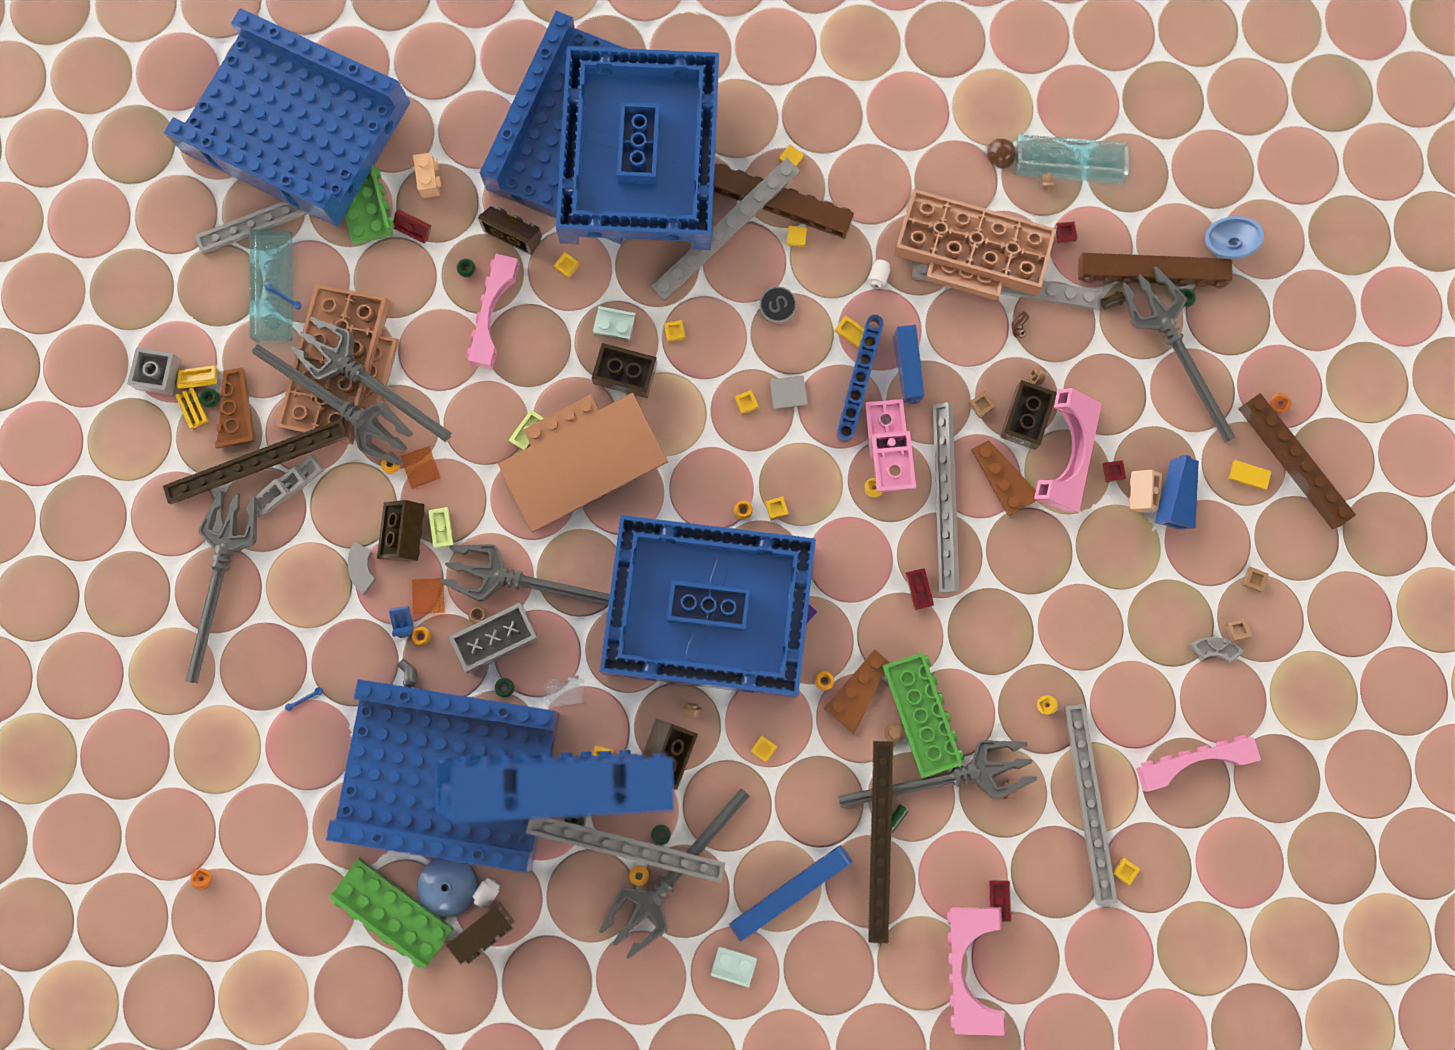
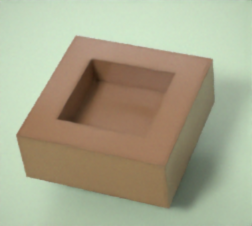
(982, 404)
(1255, 579)
(1238, 630)

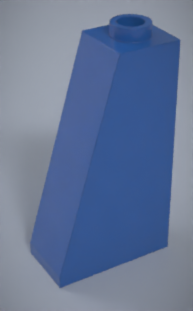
(909, 363)
(1179, 494)

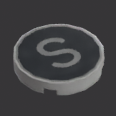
(777, 305)

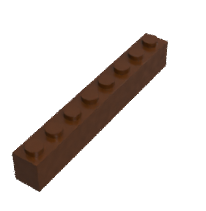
(787, 203)
(1179, 270)
(1297, 461)

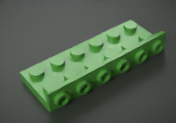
(368, 214)
(923, 715)
(391, 913)

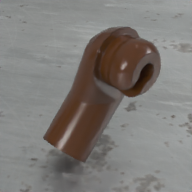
(1017, 325)

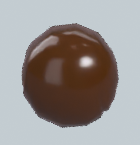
(1001, 153)

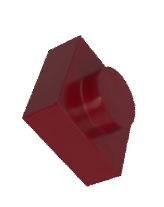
(1066, 232)
(1114, 471)

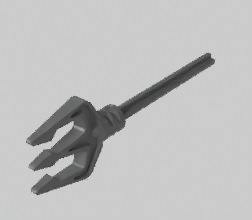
(1164, 320)
(341, 361)
(364, 421)
(224, 544)
(497, 575)
(979, 772)
(650, 902)

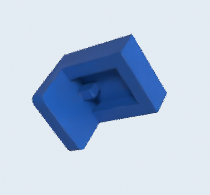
(401, 621)

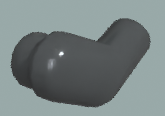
(410, 674)

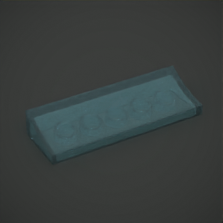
(1072, 159)
(271, 264)

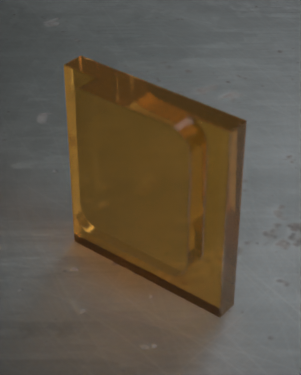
(420, 467)
(428, 596)

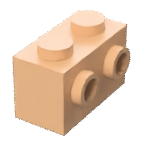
(426, 175)
(1145, 490)

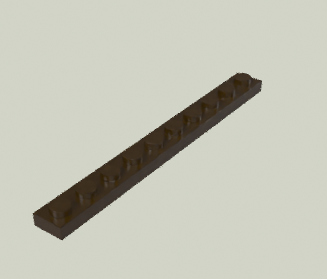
(255, 461)
(880, 842)

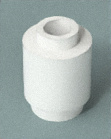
(879, 274)
(486, 893)

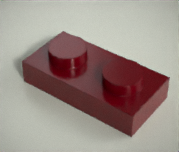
(411, 226)
(919, 589)
(1001, 897)

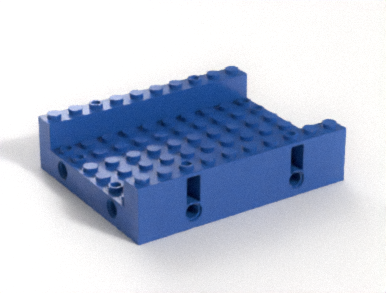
(292, 118)
(528, 145)
(638, 145)
(708, 606)
(391, 773)
(552, 786)

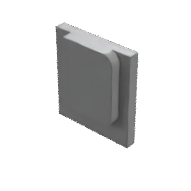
(788, 392)

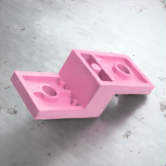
(890, 445)

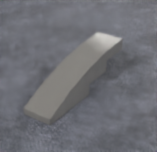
(288, 485)

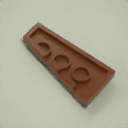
(235, 417)
(1008, 484)
(854, 697)

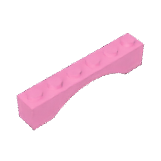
(503, 275)
(1159, 774)

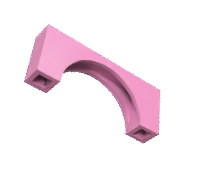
(1082, 417)
(969, 1013)

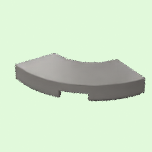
(359, 567)
(1216, 647)

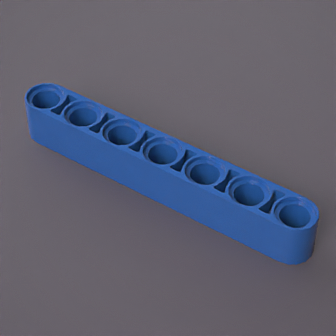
(860, 369)
(790, 892)

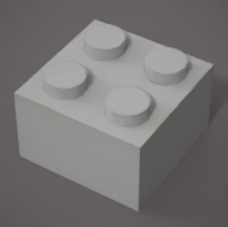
(154, 371)

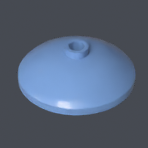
(1234, 237)
(461, 883)

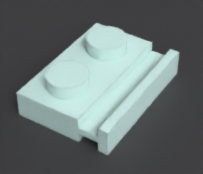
(614, 323)
(733, 966)

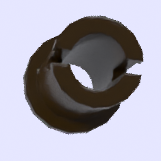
(1113, 300)

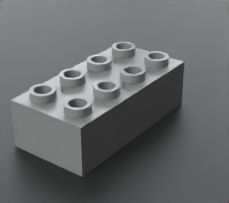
(493, 638)

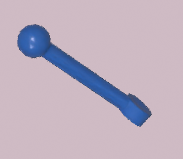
(297, 305)
(318, 691)

